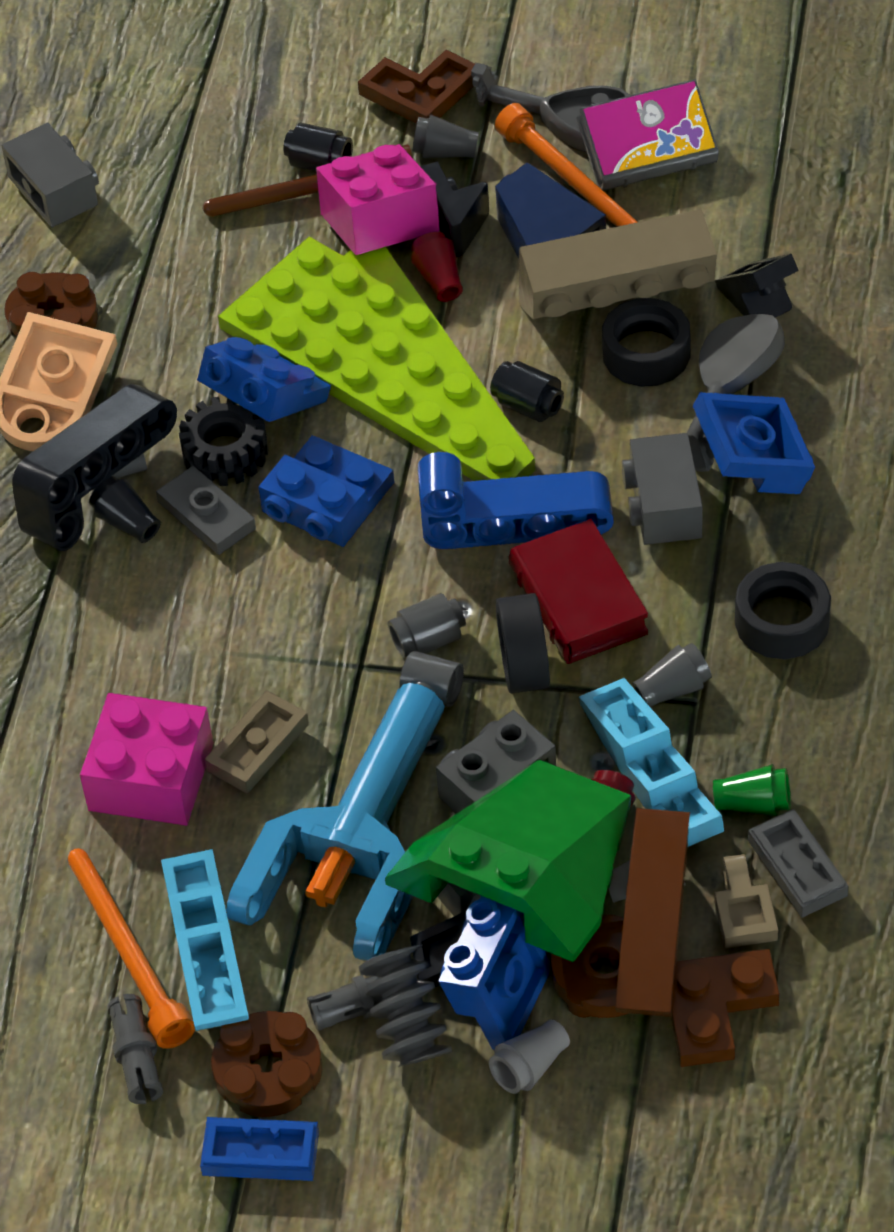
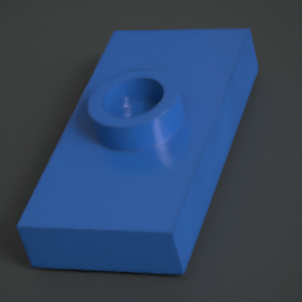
(259, 1148)

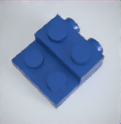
(260, 379)
(755, 440)
(324, 490)
(494, 971)

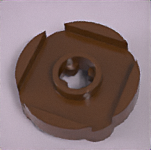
(52, 290)
(583, 988)
(266, 1034)

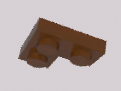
(418, 94)
(710, 990)

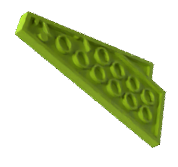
(380, 352)

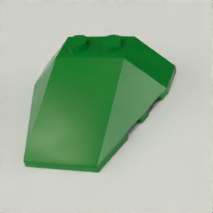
(532, 845)

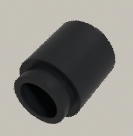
(315, 146)
(527, 390)

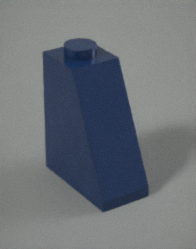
(540, 210)

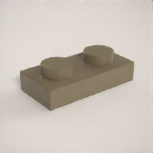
(256, 742)

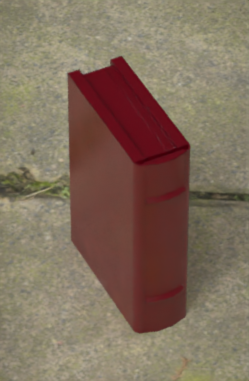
(579, 591)

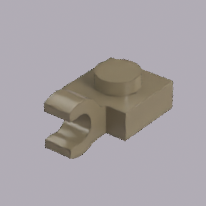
(742, 909)

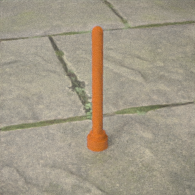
(518, 126)
(168, 1020)

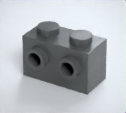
(51, 174)
(664, 489)
(490, 760)

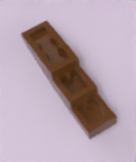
(652, 912)

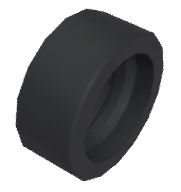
(646, 368)
(782, 580)
(522, 643)

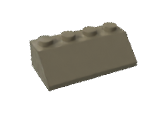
(616, 265)

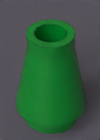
(755, 791)

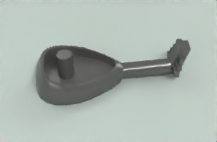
(556, 111)
(730, 361)

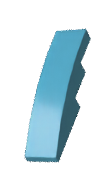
(645, 754)
(204, 940)

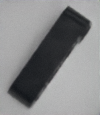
(82, 457)

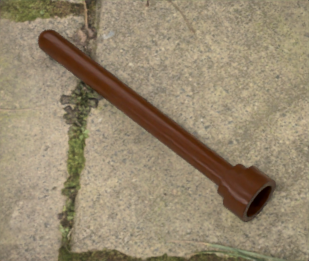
(265, 195)

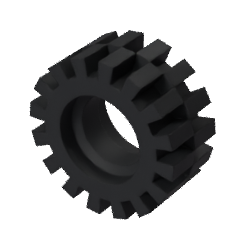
(228, 460)

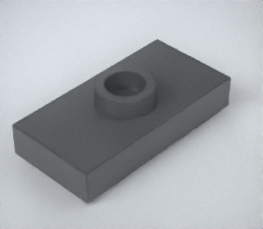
(206, 510)
(798, 863)

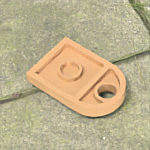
(51, 377)

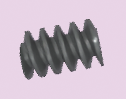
(404, 1007)

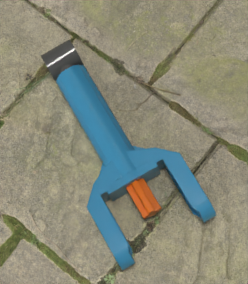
(356, 831)

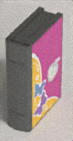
(647, 135)

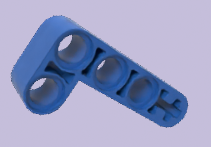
(505, 508)

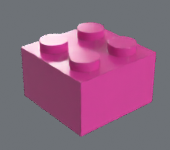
(377, 198)
(147, 759)

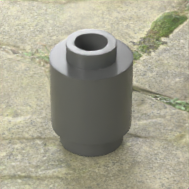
(427, 625)

